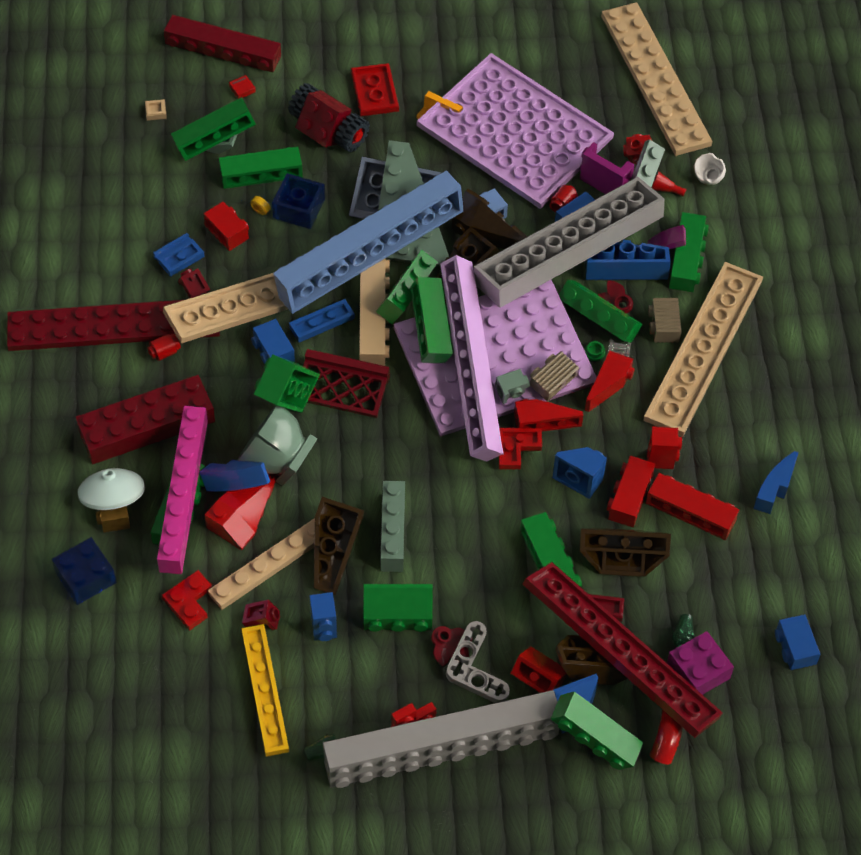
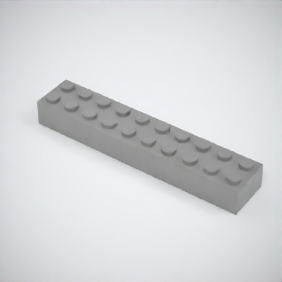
(568, 242)
(440, 739)

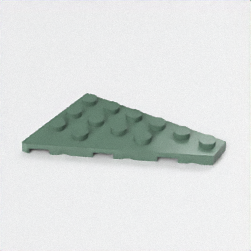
(399, 179)

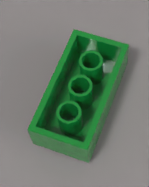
(286, 383)

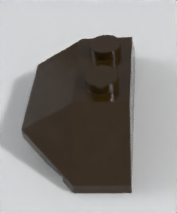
(624, 550)
(582, 660)

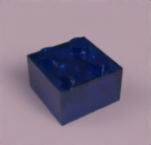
(298, 201)
(84, 570)

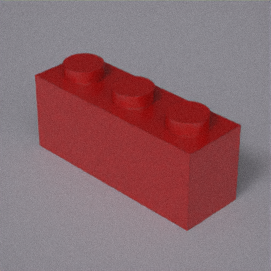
(630, 491)

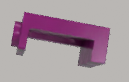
(602, 173)

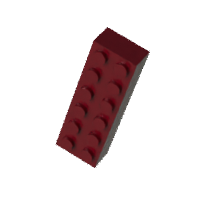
(141, 419)

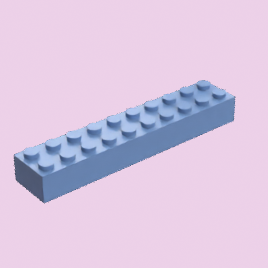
(368, 242)

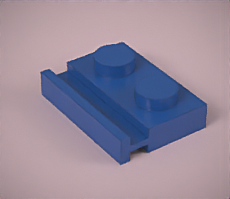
(178, 254)

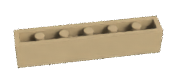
(372, 325)

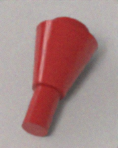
(662, 183)

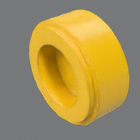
(260, 205)

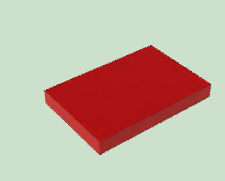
(374, 89)

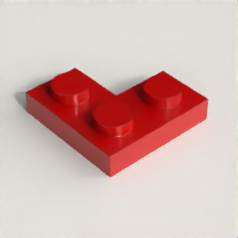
(517, 440)
(183, 599)
(409, 714)

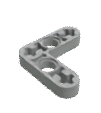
(468, 671)

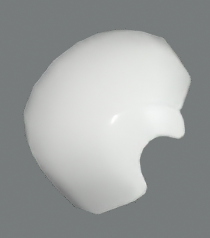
(709, 169)

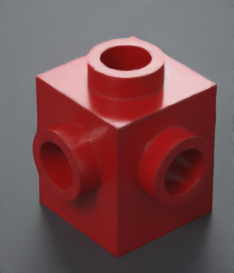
(634, 146)

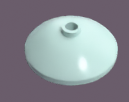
(111, 489)

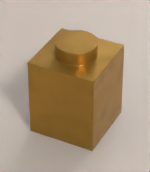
(113, 519)

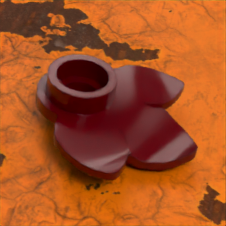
(616, 295)
(445, 649)

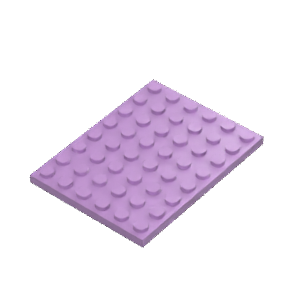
(515, 130)
(515, 338)

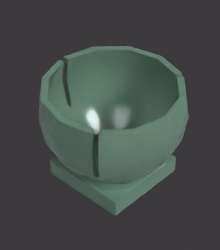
(278, 444)

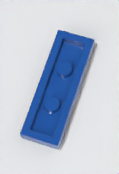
(322, 320)

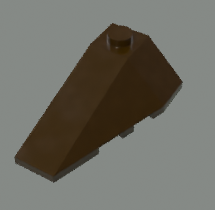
(485, 222)
(473, 248)
(334, 538)

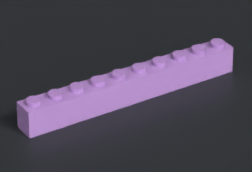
(471, 359)

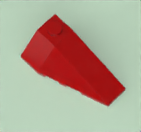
(238, 513)

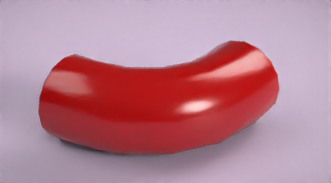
(666, 740)

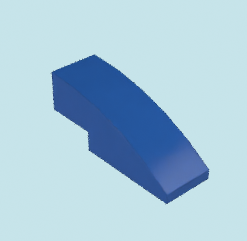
(234, 475)
(776, 484)

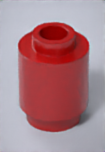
(562, 197)
(164, 347)

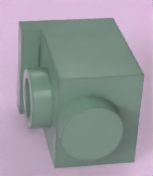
(511, 385)

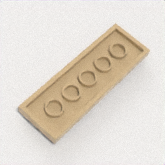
(224, 308)

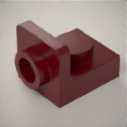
(193, 283)
(261, 613)

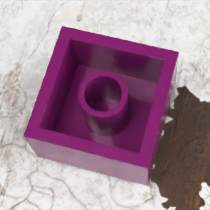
(701, 663)

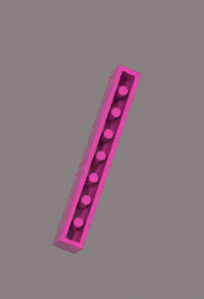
(182, 490)

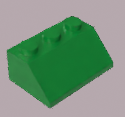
(398, 607)

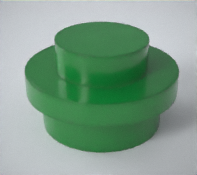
(595, 351)

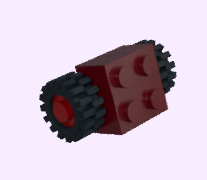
(327, 119)

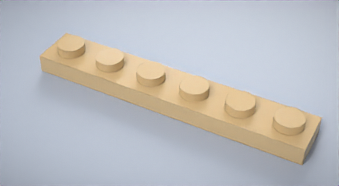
(264, 566)

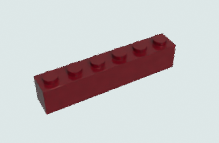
(222, 43)

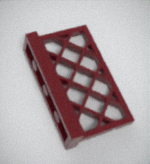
(350, 368)

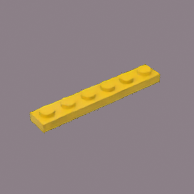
(265, 690)

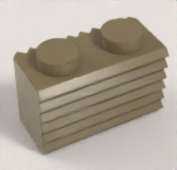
(665, 320)
(553, 376)

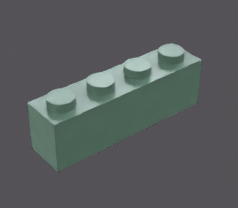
(392, 526)

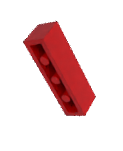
(692, 506)

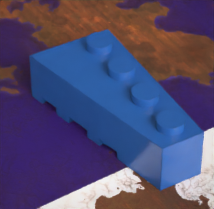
(629, 262)

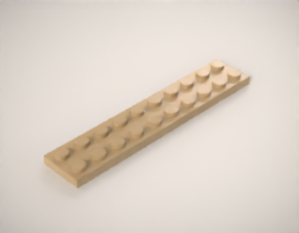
(656, 79)
(703, 348)

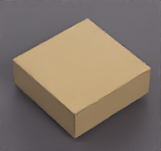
(155, 109)

